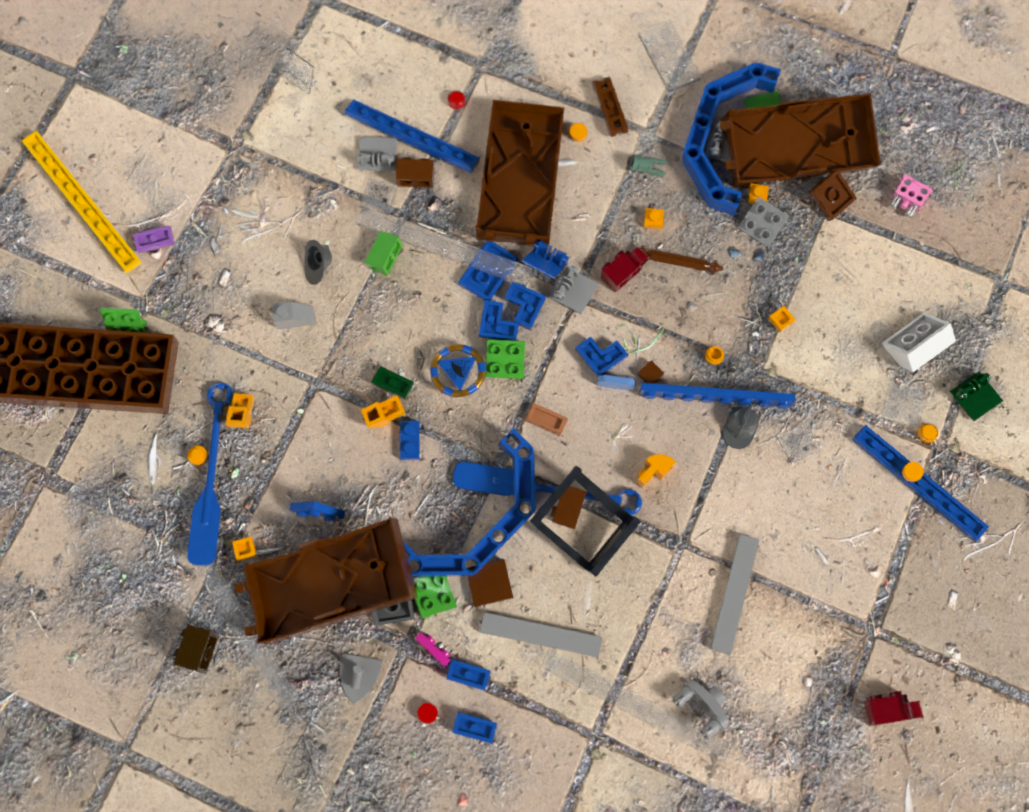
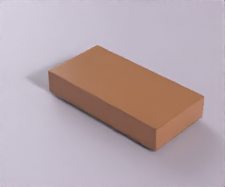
(546, 419)

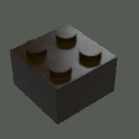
(195, 649)

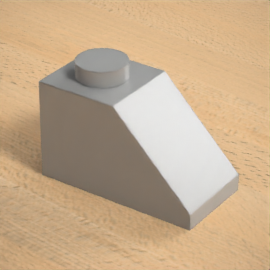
(293, 315)

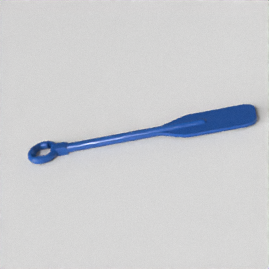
(500, 482)
(207, 511)

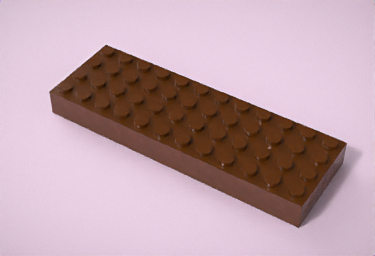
(86, 368)

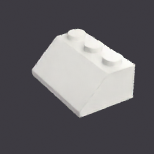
(919, 341)

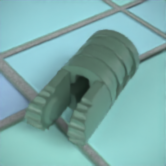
(644, 164)

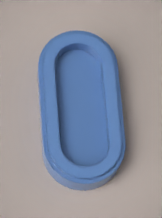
(616, 382)

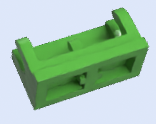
(384, 253)

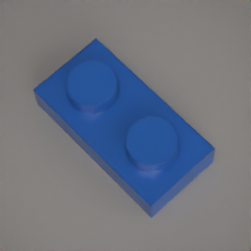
(409, 440)
(468, 675)
(474, 728)

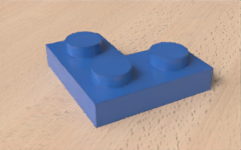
(529, 302)
(493, 327)
(599, 360)
(316, 509)

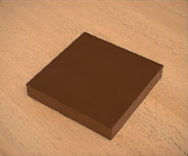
(832, 195)
(490, 584)

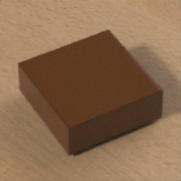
(650, 373)

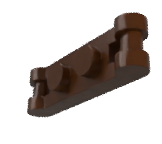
(610, 106)

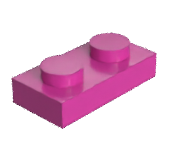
(428, 643)

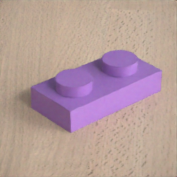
(154, 239)

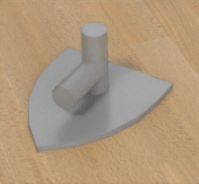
(358, 675)

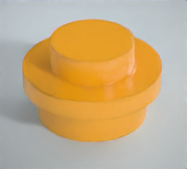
(714, 355)
(197, 455)

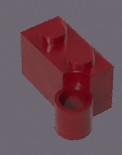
(623, 268)
(891, 709)

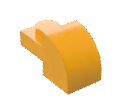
(240, 411)
(382, 413)
(657, 465)

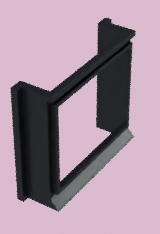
(613, 543)

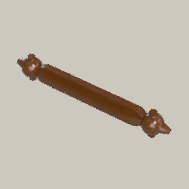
(684, 261)

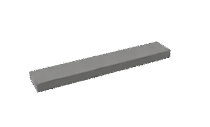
(734, 594)
(541, 634)

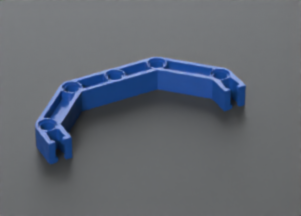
(723, 90)
(508, 525)

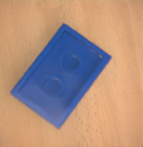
(482, 283)

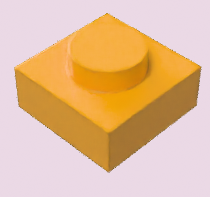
(757, 191)
(653, 218)
(782, 319)
(244, 549)

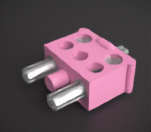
(911, 193)

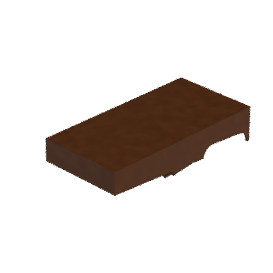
(328, 582)

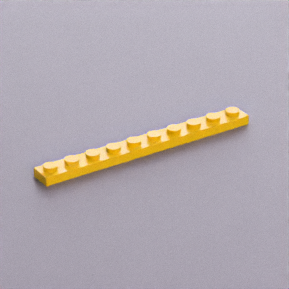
(81, 202)

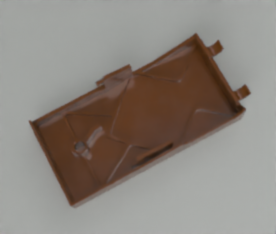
(801, 139)
(520, 173)

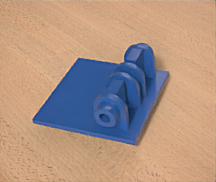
(545, 262)

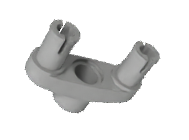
(709, 701)

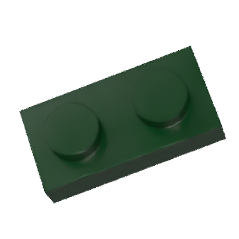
(392, 382)

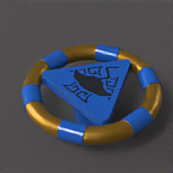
(457, 370)

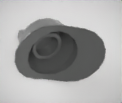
(317, 260)
(740, 427)

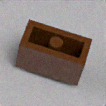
(415, 173)
(568, 507)

